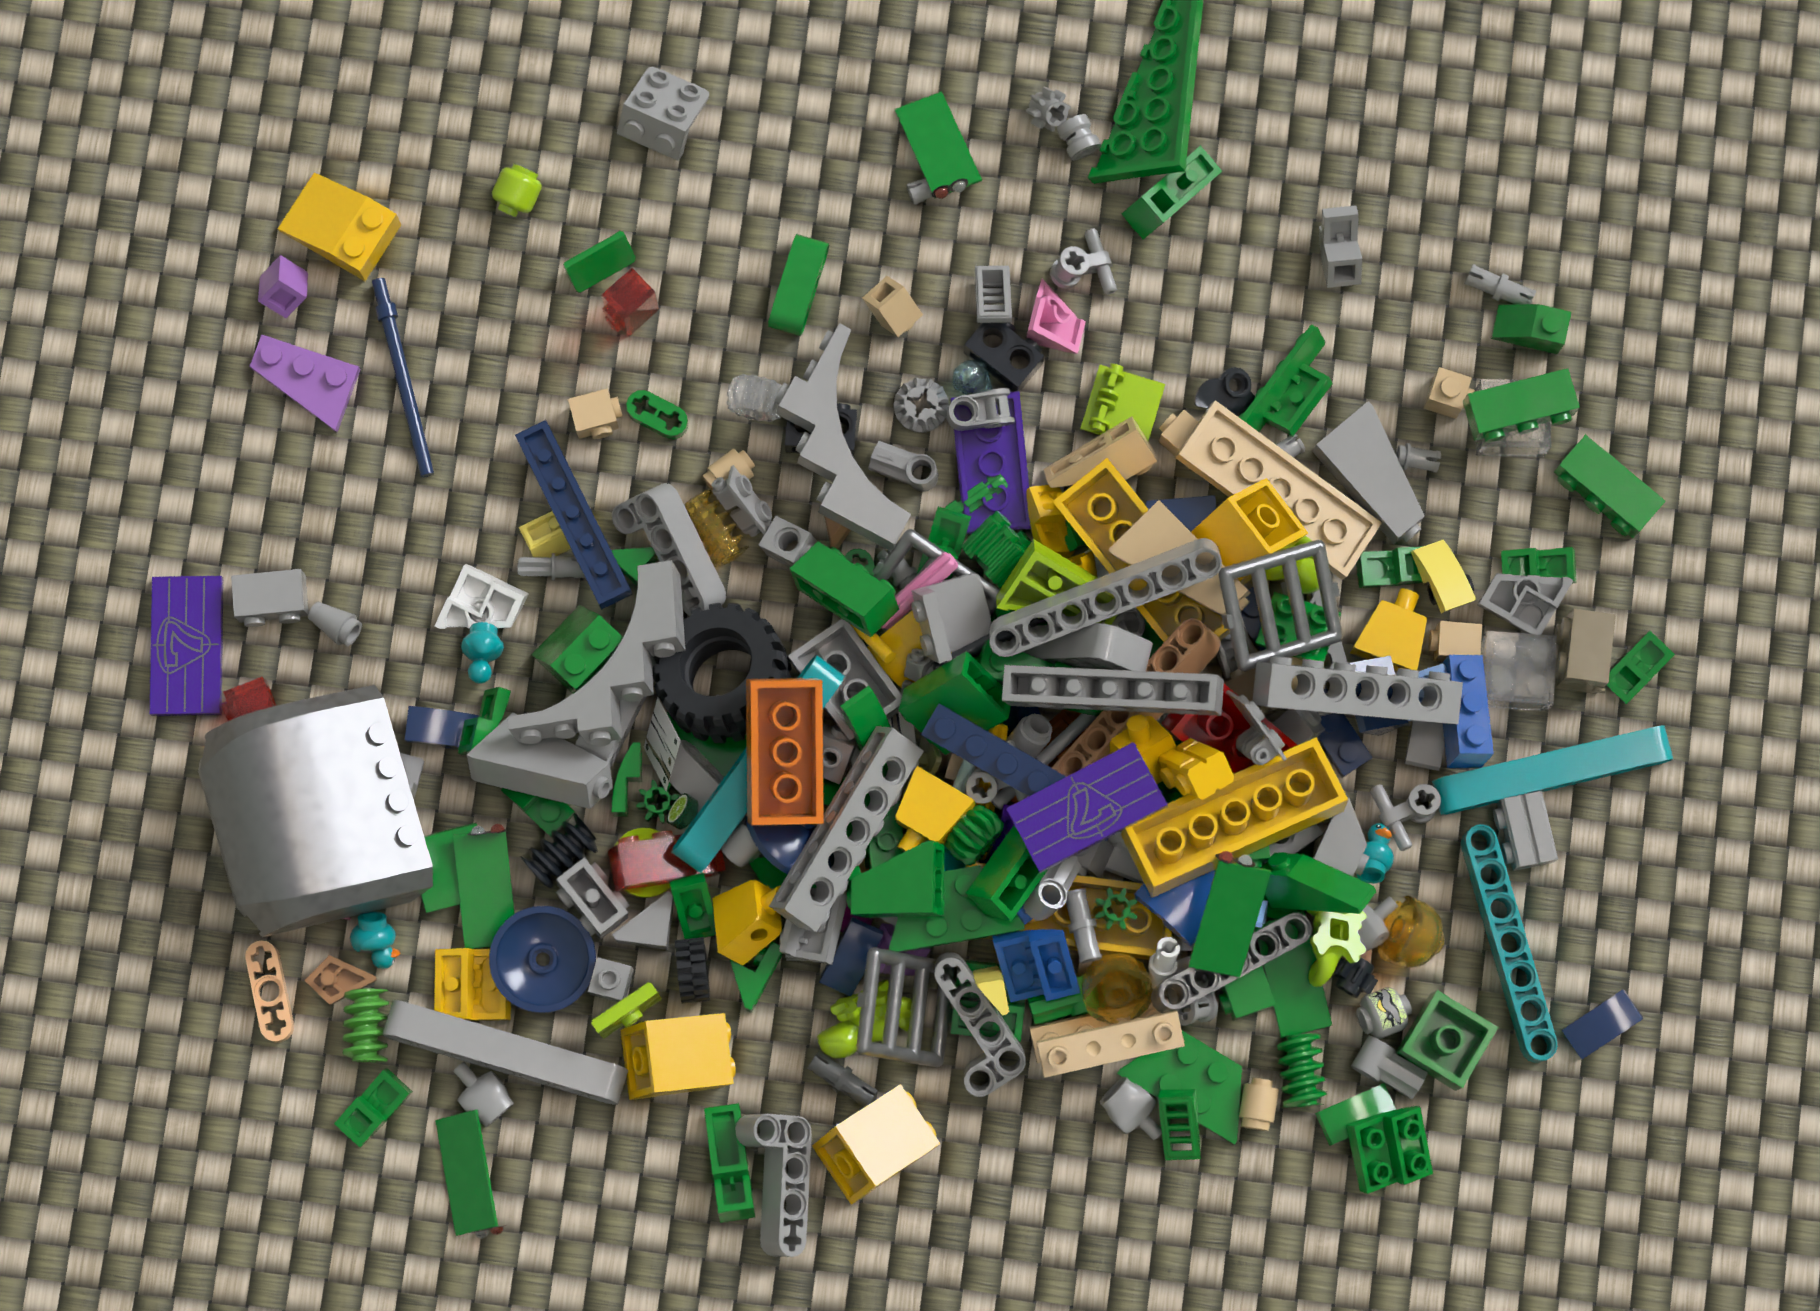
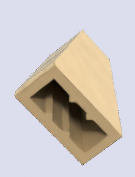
(1160, 532)

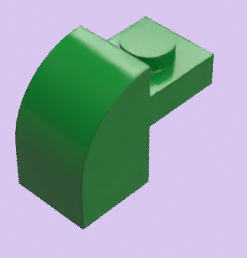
(948, 534)

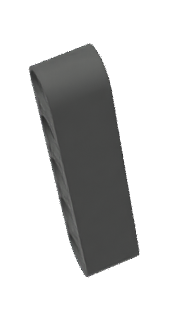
(1277, 942)

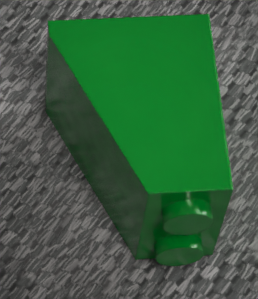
(578, 648)

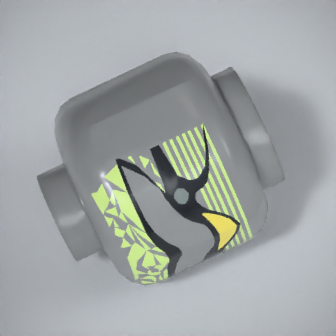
(1383, 1013)

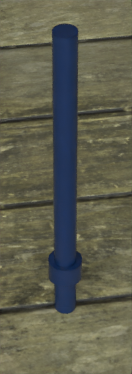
(387, 314)

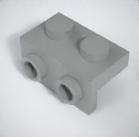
(812, 945)

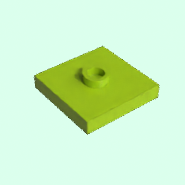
(626, 1011)

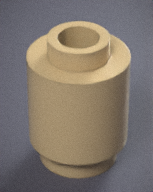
(722, 466)
(1258, 1104)

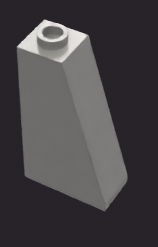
(1371, 473)
(543, 769)

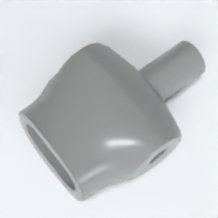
(1373, 927)
(483, 1094)
(1130, 1107)

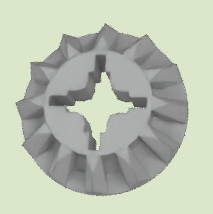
(929, 418)

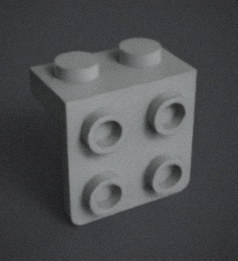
(661, 112)
(951, 615)

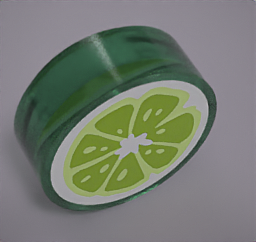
(682, 811)

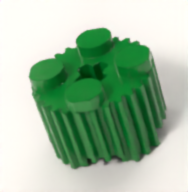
(996, 547)

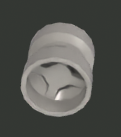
(1078, 137)

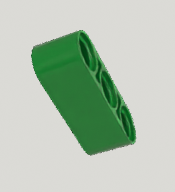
(798, 285)

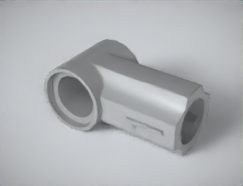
(901, 464)
(1054, 888)
(1380, 1063)

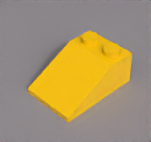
(341, 225)

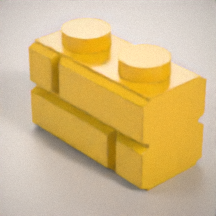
(1195, 769)

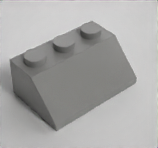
(849, 655)

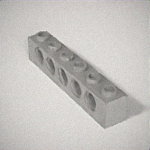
(1113, 690)
(1439, 704)
(847, 806)

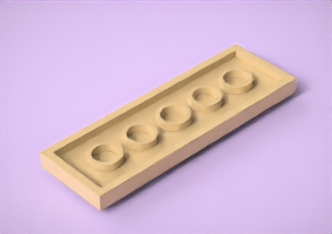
(1237, 456)

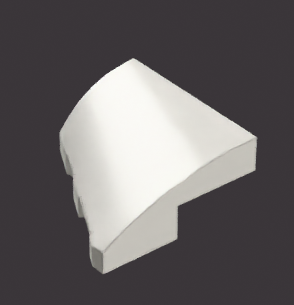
(481, 599)

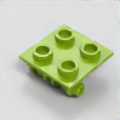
(1118, 397)

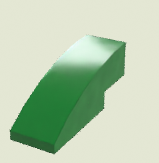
(729, 1164)

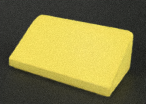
(544, 536)
(992, 986)

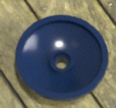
(783, 843)
(515, 953)

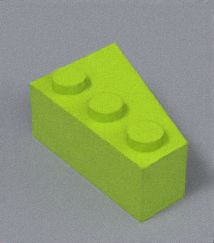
(1043, 575)

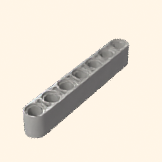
(1115, 583)
(505, 1052)

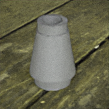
(335, 623)

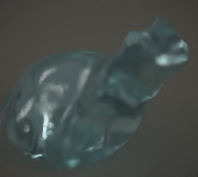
(971, 378)

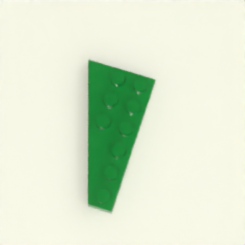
(1158, 100)

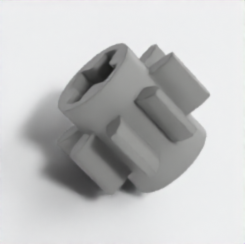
(1048, 109)

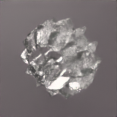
(753, 397)

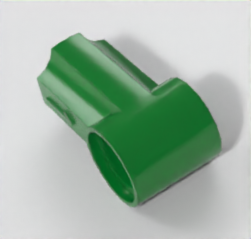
(1046, 1011)

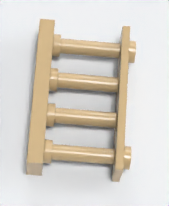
(1087, 1043)

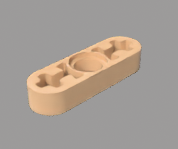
(256, 984)

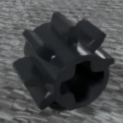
(1355, 977)

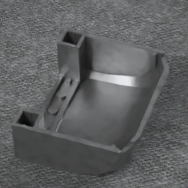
(314, 811)

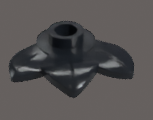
(1219, 390)

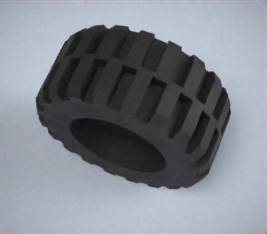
(706, 635)

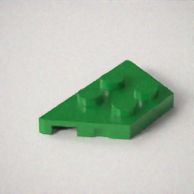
(960, 922)
(1198, 1068)

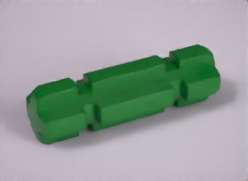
(977, 492)

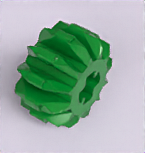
(974, 835)

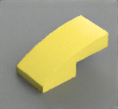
(1445, 575)

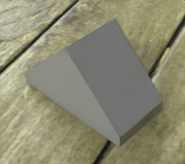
(650, 927)

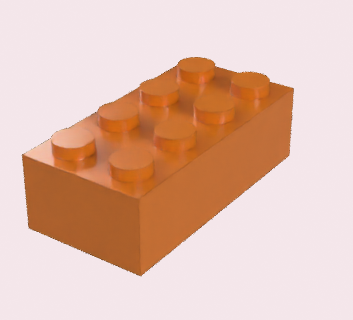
(784, 751)

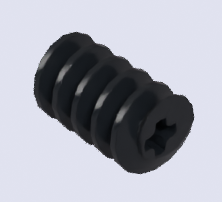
(561, 851)

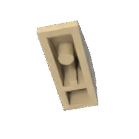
(1122, 445)

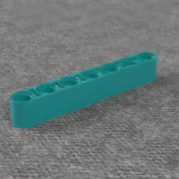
(1553, 769)
(729, 800)
(1513, 926)

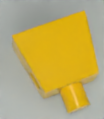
(1394, 632)
(1149, 739)
(930, 810)
(745, 920)

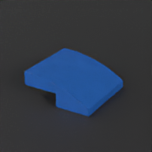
(1181, 906)
(1036, 964)

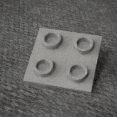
(1258, 741)

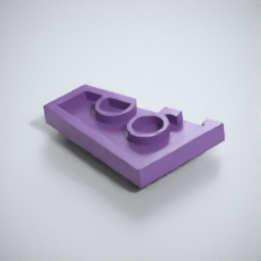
(309, 378)

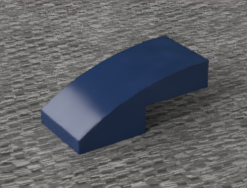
(435, 726)
(851, 956)
(1602, 1024)

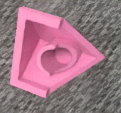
(1054, 323)

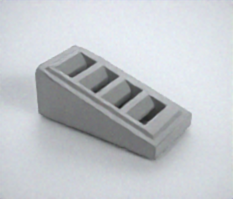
(993, 287)

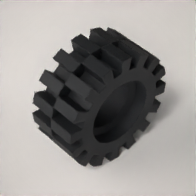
(692, 970)

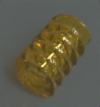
(712, 531)

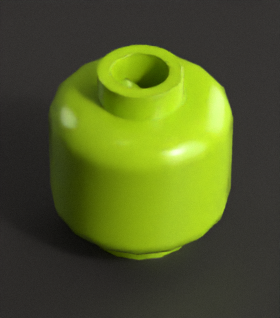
(516, 190)

